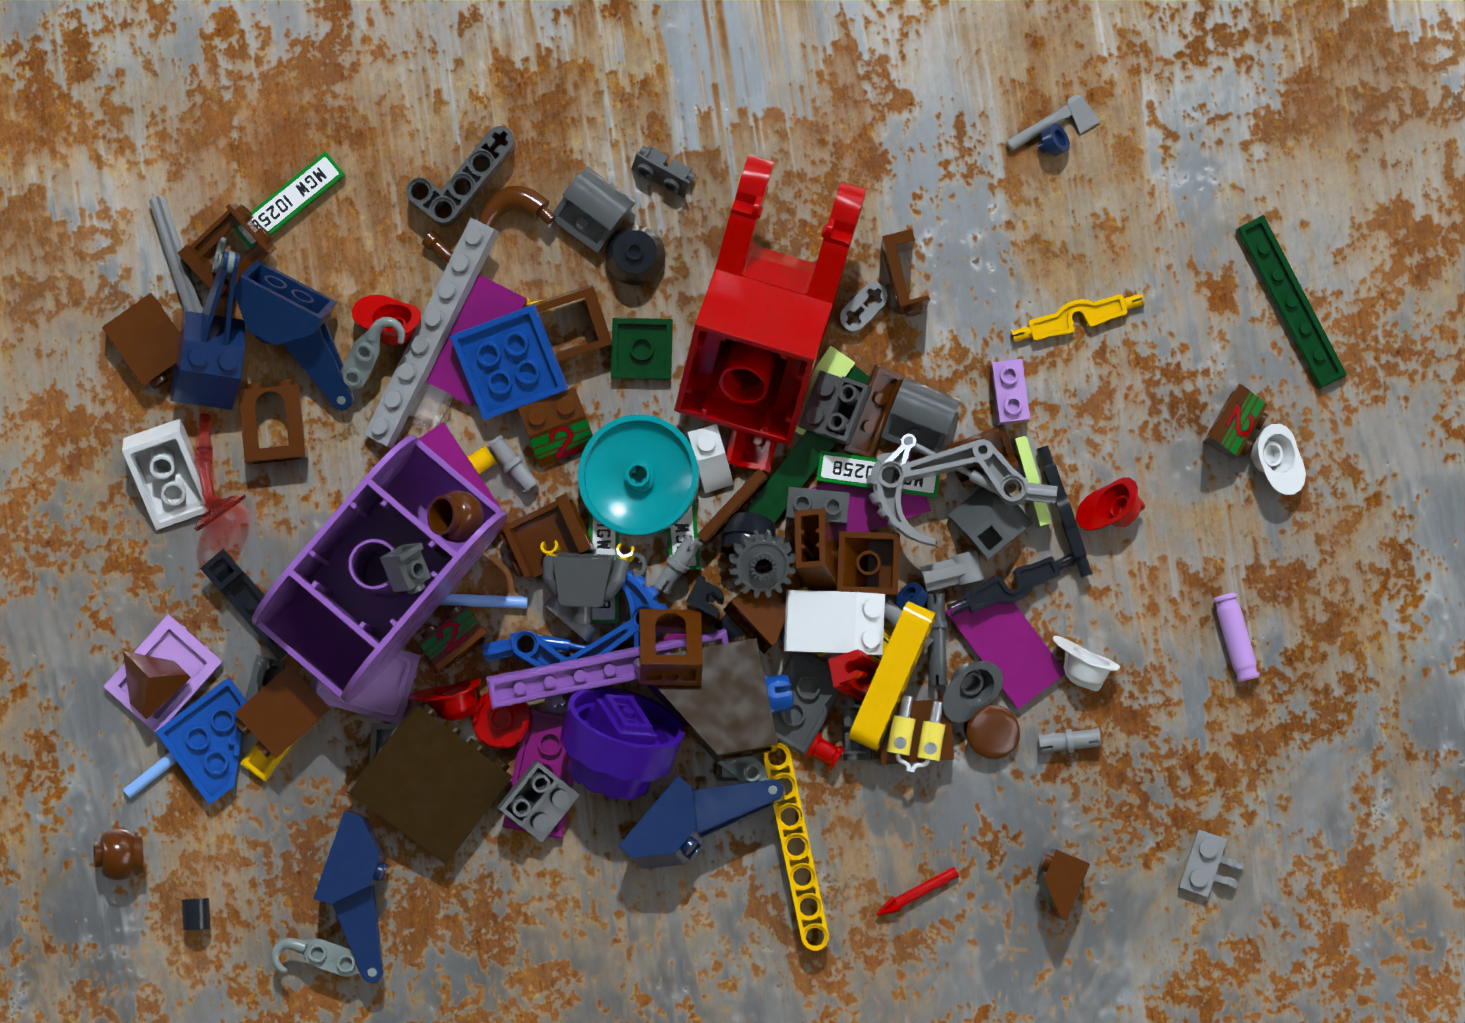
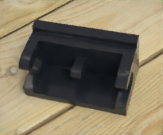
(701, 594)

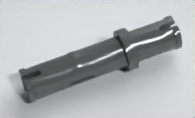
(937, 649)

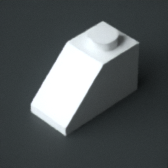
(711, 458)

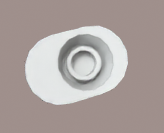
(1279, 458)
(1083, 666)

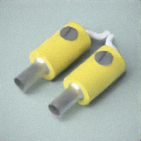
(902, 733)

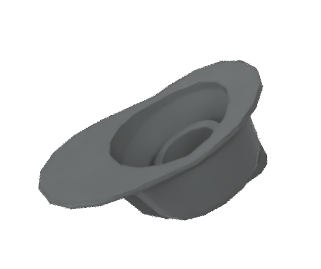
(971, 689)

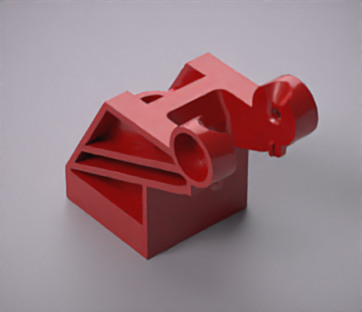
(764, 317)

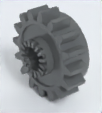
(767, 578)

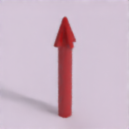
(895, 904)

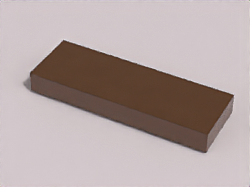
(885, 387)
(733, 506)

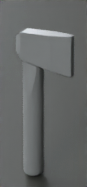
(1076, 107)

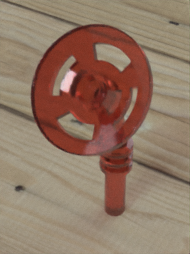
(203, 458)

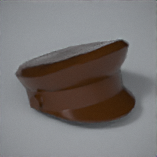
(992, 732)

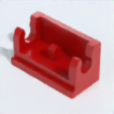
(853, 673)

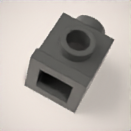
(406, 568)

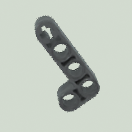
(465, 173)

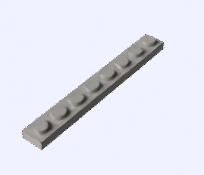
(431, 332)

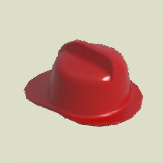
(377, 306)
(1111, 505)
(453, 700)

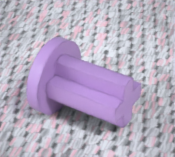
(559, 703)

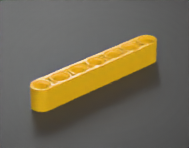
(803, 860)

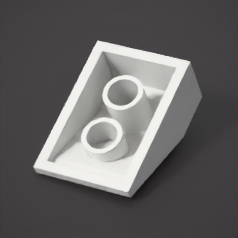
(165, 473)
(834, 622)

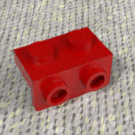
(750, 451)

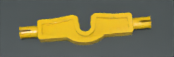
(1092, 312)

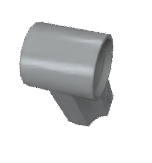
(959, 570)

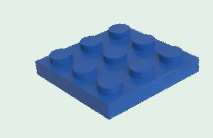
(509, 362)

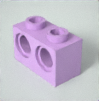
(1010, 392)

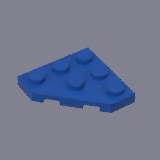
(208, 740)

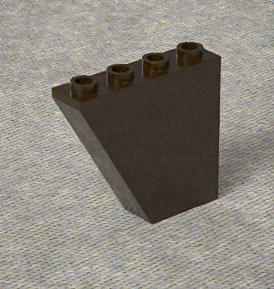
(731, 707)

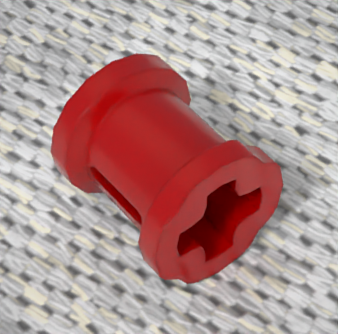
(824, 751)

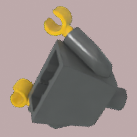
(584, 578)

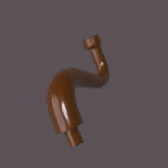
(503, 200)

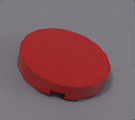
(501, 726)

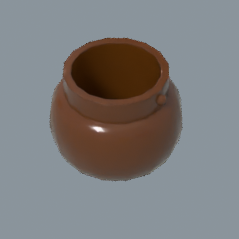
(455, 516)
(119, 854)

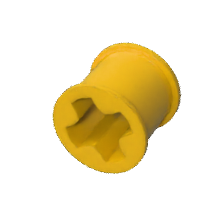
(482, 459)

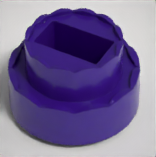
(619, 741)

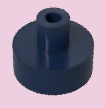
(1054, 140)
(914, 593)

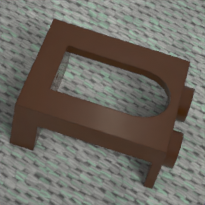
(234, 216)
(891, 246)
(292, 397)
(670, 668)

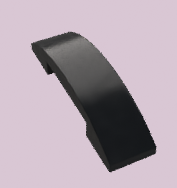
(240, 592)

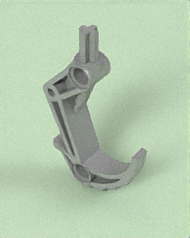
(979, 453)

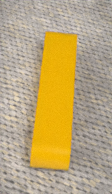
(892, 675)

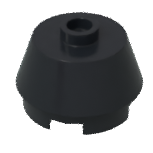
(635, 255)
(743, 524)

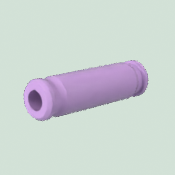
(1236, 637)

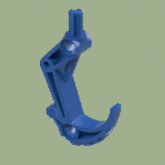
(547, 648)

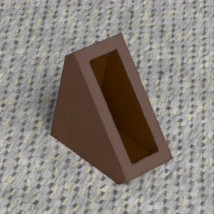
(151, 681)

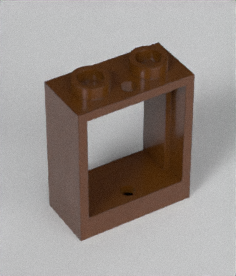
(595, 313)

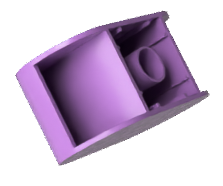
(335, 597)

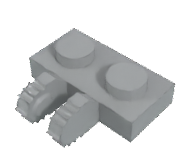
(1204, 862)

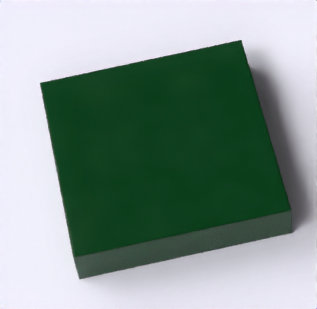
(641, 348)

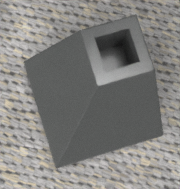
(989, 522)

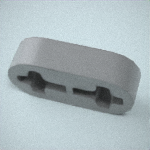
(858, 302)
(565, 613)

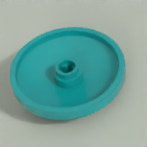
(638, 475)

